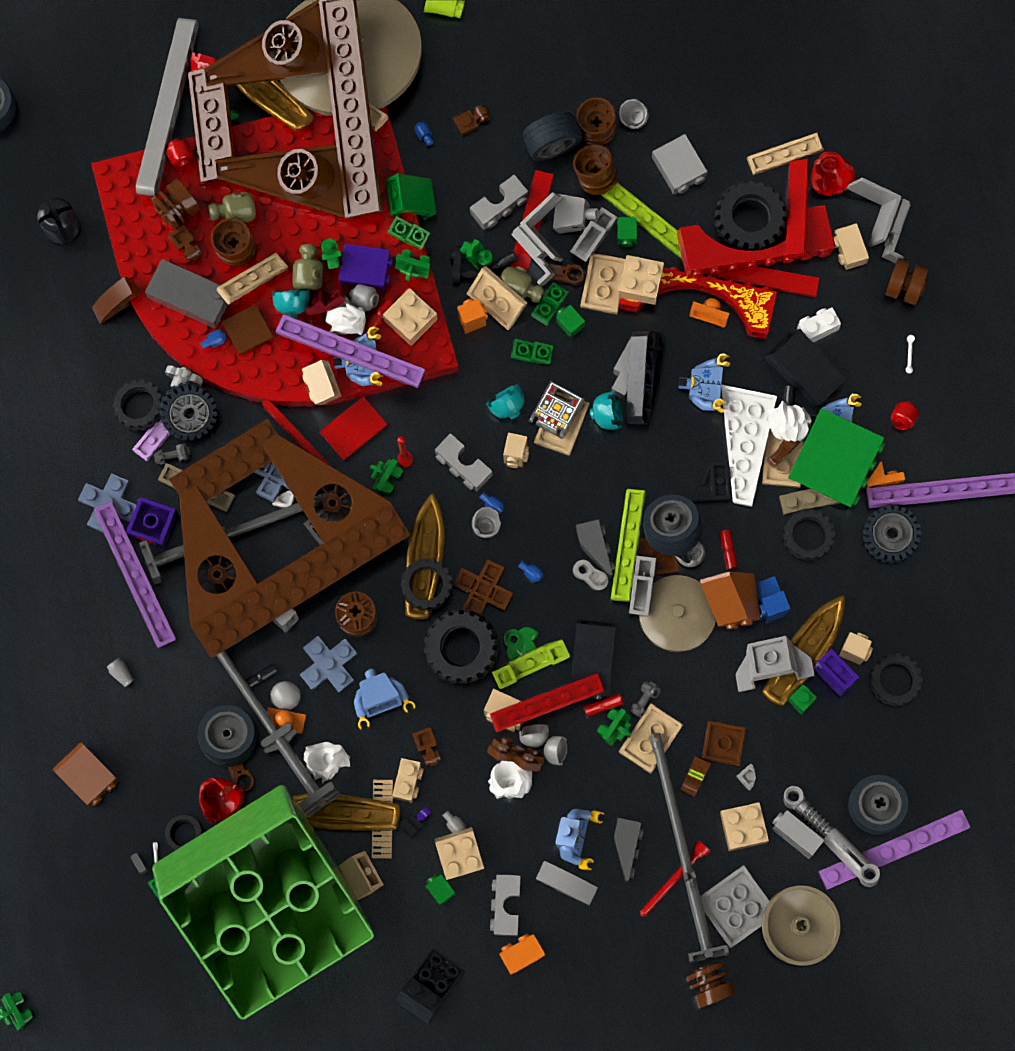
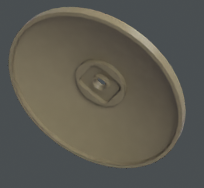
(389, 52)

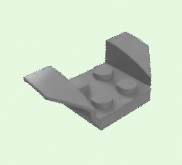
(772, 659)

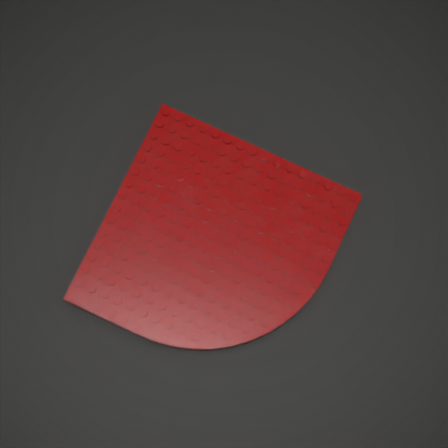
(280, 227)

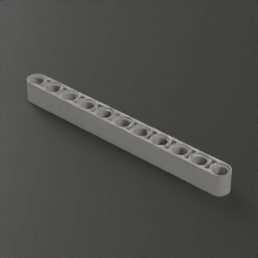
(167, 107)

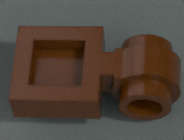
(467, 122)
(182, 239)
(425, 741)

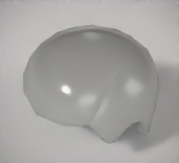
(633, 114)
(486, 522)
(692, 557)
(285, 695)
(534, 735)
(555, 750)

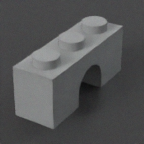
(487, 213)
(474, 475)
(504, 923)

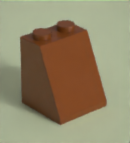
(732, 598)
(86, 775)

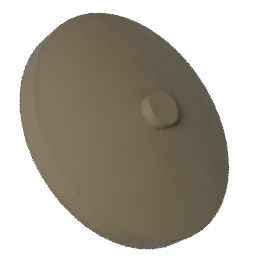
(678, 614)
(801, 925)

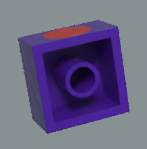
(152, 522)

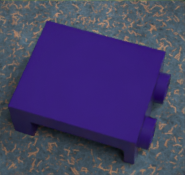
(365, 266)
(835, 672)

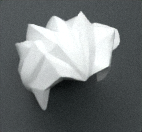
(346, 319)
(789, 422)
(325, 760)
(509, 780)

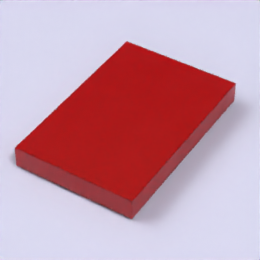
(353, 428)

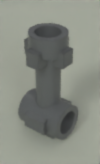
(182, 452)
(649, 690)

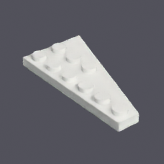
(746, 438)

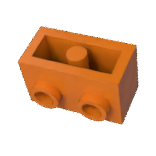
(472, 315)
(521, 954)

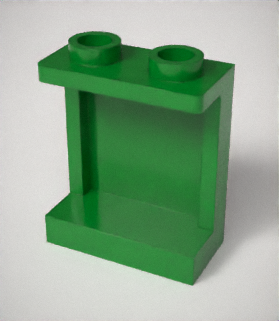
(410, 195)

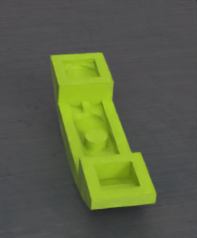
(530, 662)

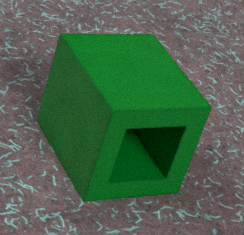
(627, 231)
(570, 320)
(802, 699)
(439, 889)

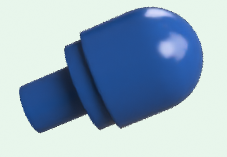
(423, 132)
(214, 339)
(492, 502)
(532, 571)

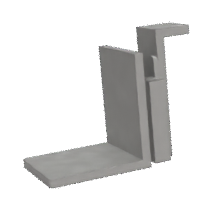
(890, 218)
(533, 241)

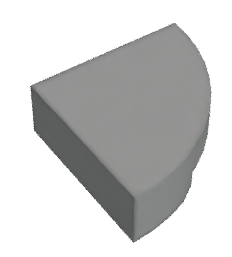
(747, 777)

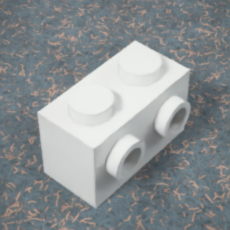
(821, 325)

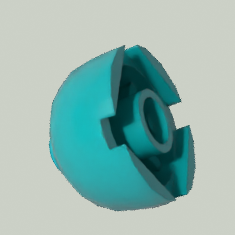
(291, 302)
(507, 402)
(607, 411)

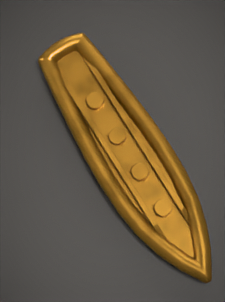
(278, 102)
(427, 542)
(815, 640)
(354, 814)

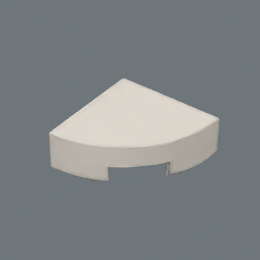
(284, 500)

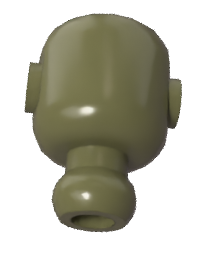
(235, 206)
(308, 270)
(521, 283)

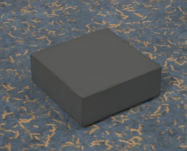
(139, 864)

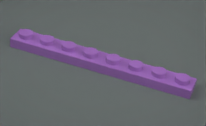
(350, 351)
(941, 490)
(134, 575)
(899, 847)

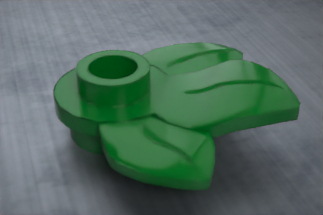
(523, 641)

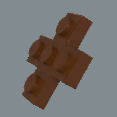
(483, 588)
(506, 750)

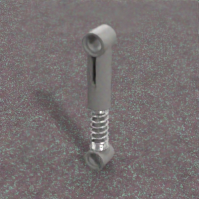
(833, 838)

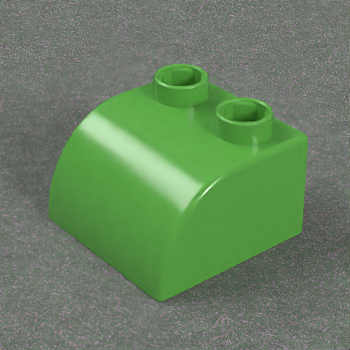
(261, 902)

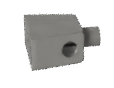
(573, 214)

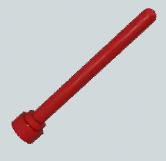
(404, 458)
(698, 852)

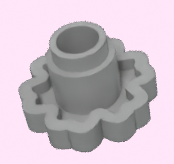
(182, 375)

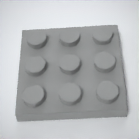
(735, 906)

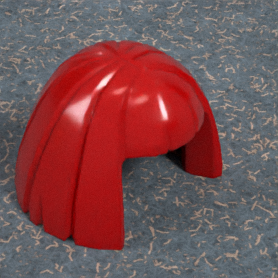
(832, 174)
(220, 799)

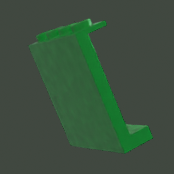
(836, 458)

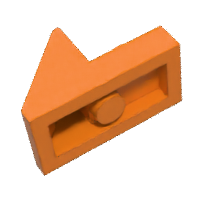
(879, 479)

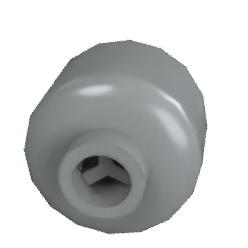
(364, 297)

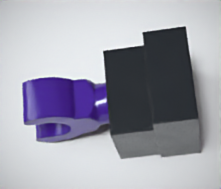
(412, 824)

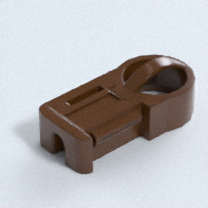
(562, 273)
(782, 452)
(239, 772)

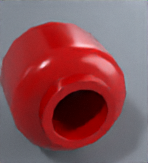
(179, 153)
(904, 415)

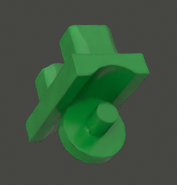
(330, 248)
(477, 254)
(412, 267)
(390, 468)
(618, 728)
(18, 1018)

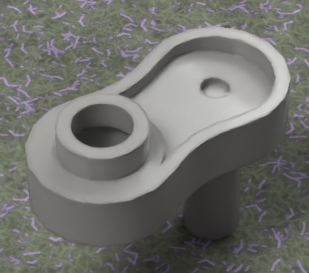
(594, 578)

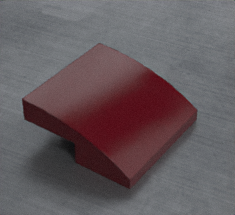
(323, 302)

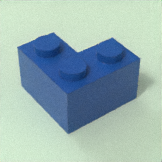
(771, 600)

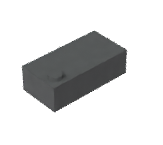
(186, 294)

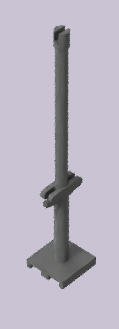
(178, 552)
(279, 740)
(707, 951)

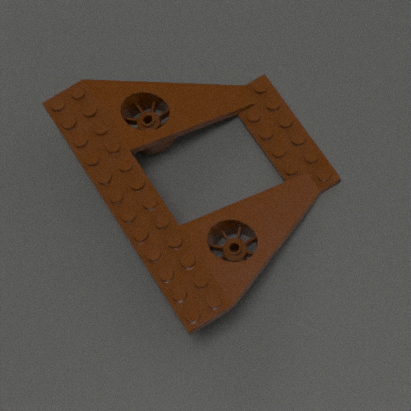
(329, 44)
(248, 606)

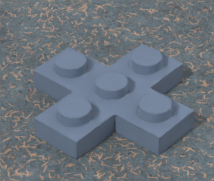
(271, 483)
(112, 493)
(328, 664)

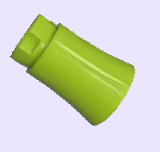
(445, 7)

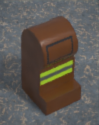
(695, 776)

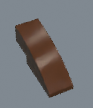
(115, 299)

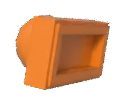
(709, 312)
(283, 717)

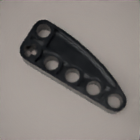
(644, 375)

